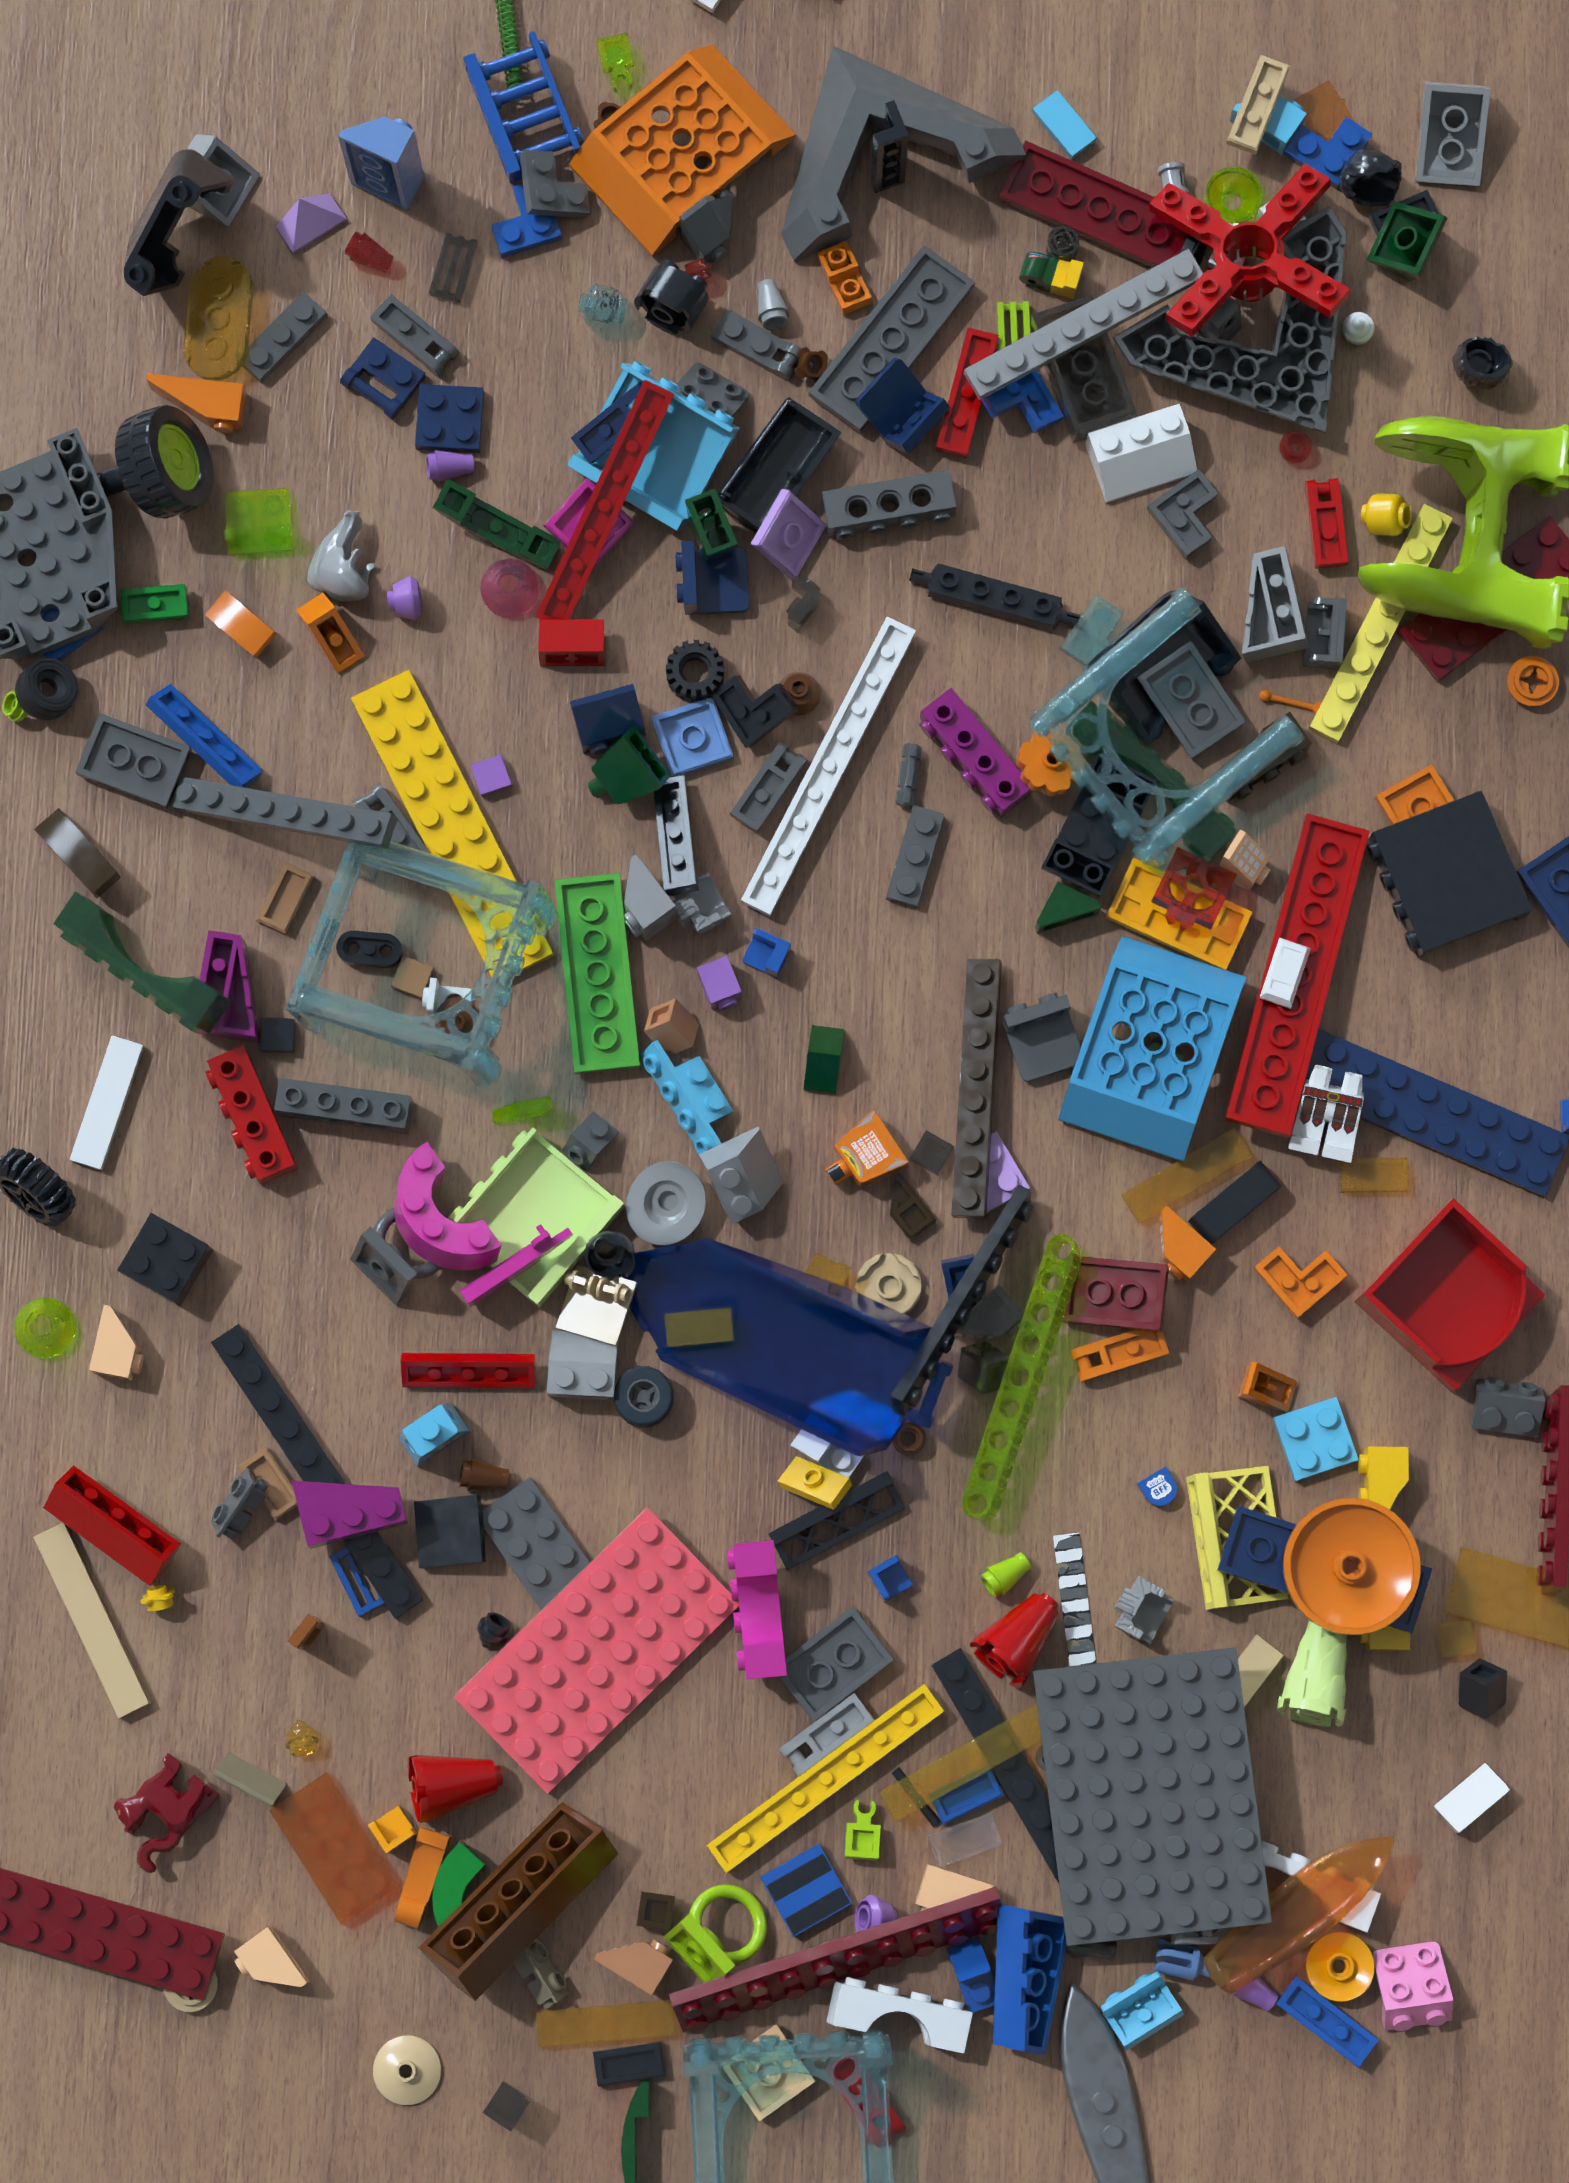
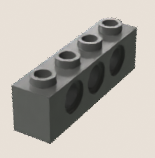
(934, 486)
(343, 1105)

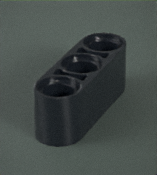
(1235, 1202)

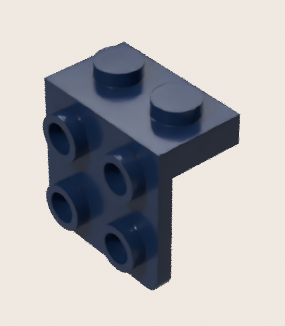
(900, 407)
(712, 585)

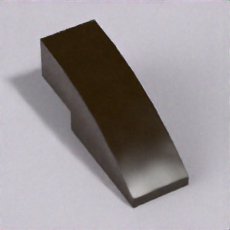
(77, 853)

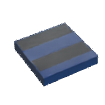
(806, 1890)

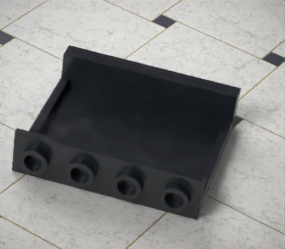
(1448, 873)

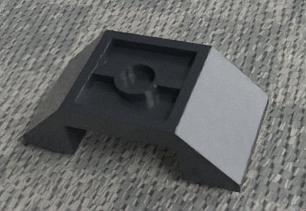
(1087, 843)

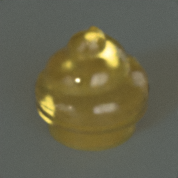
(301, 1739)

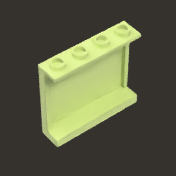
(534, 1189)

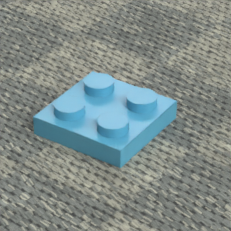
(1315, 1439)

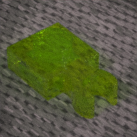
(616, 58)

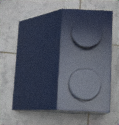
(606, 718)

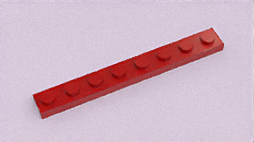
(605, 502)

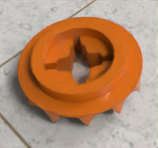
(1544, 672)

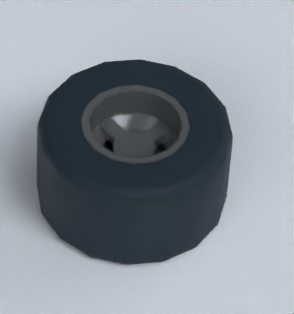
(639, 1386)

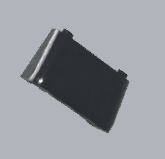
(149, 257)
(1128, 696)

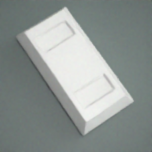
(1285, 973)

